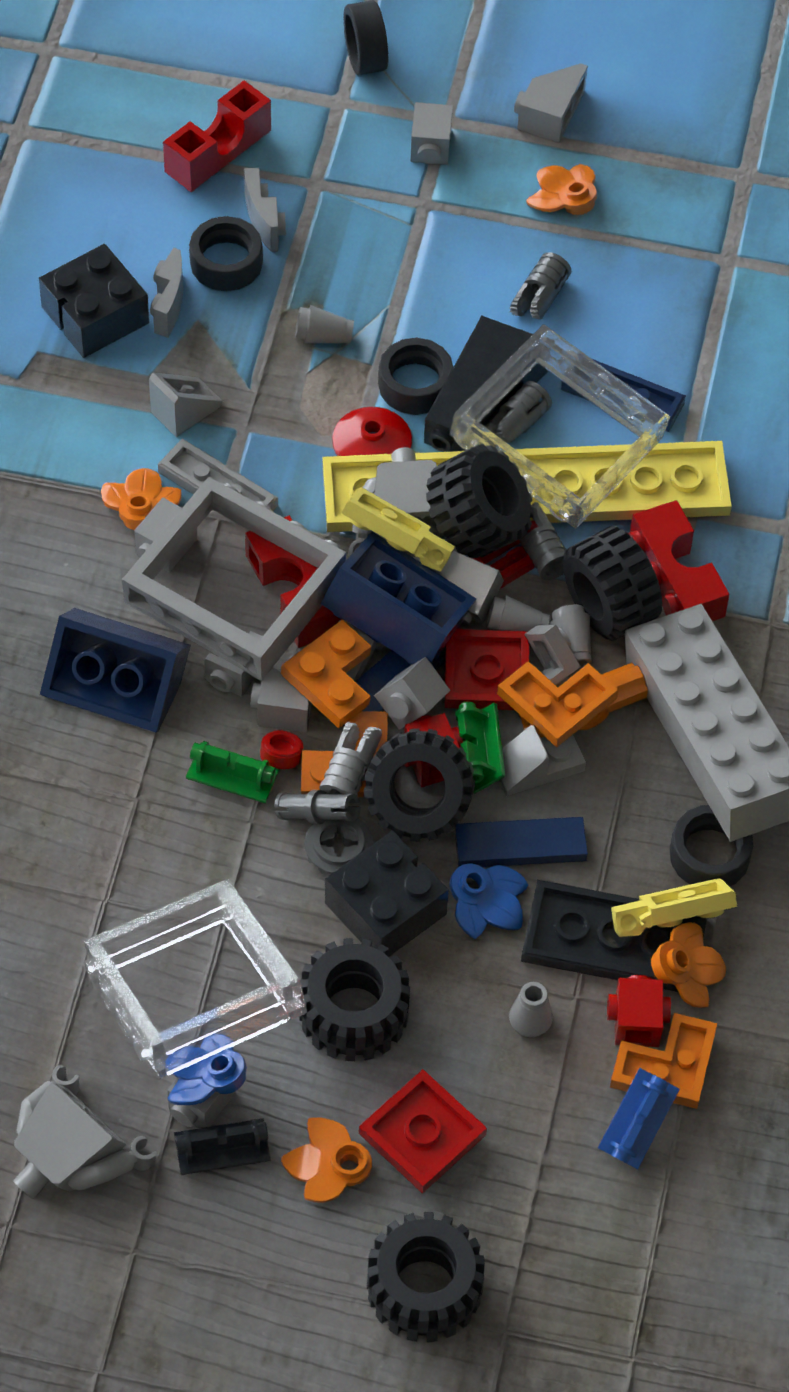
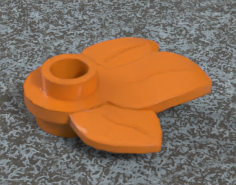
(565, 189)
(137, 496)
(688, 964)
(322, 1160)

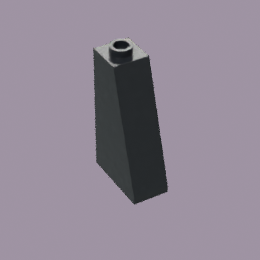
(481, 357)

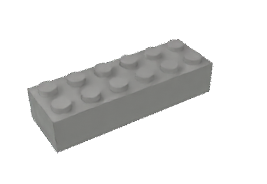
(714, 720)

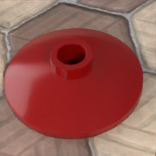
(352, 434)

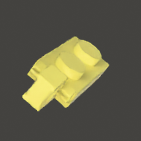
(398, 528)
(671, 906)

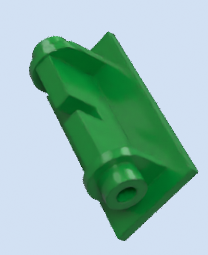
(482, 742)
(231, 772)

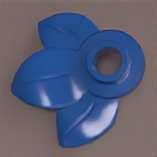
(492, 902)
(218, 1073)

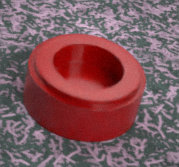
(281, 749)

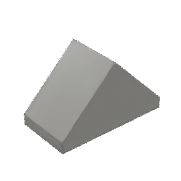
(181, 401)

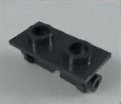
(222, 1146)

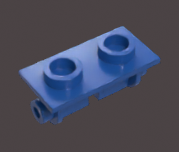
(638, 1118)

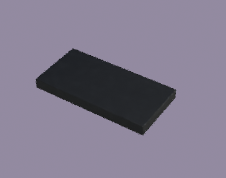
(576, 933)

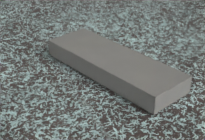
(191, 467)

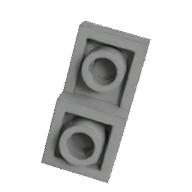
(263, 210)
(168, 300)

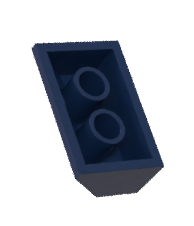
(397, 600)
(114, 669)

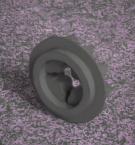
(322, 836)

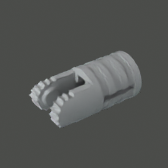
(349, 766)

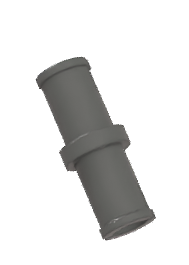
(317, 806)

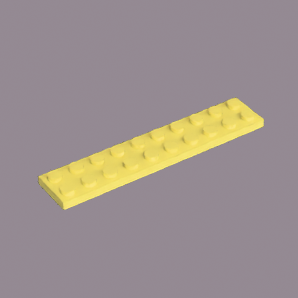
(671, 471)

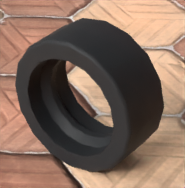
(365, 37)
(225, 230)
(409, 352)
(694, 871)

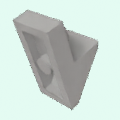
(536, 761)

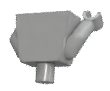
(402, 485)
(69, 1141)

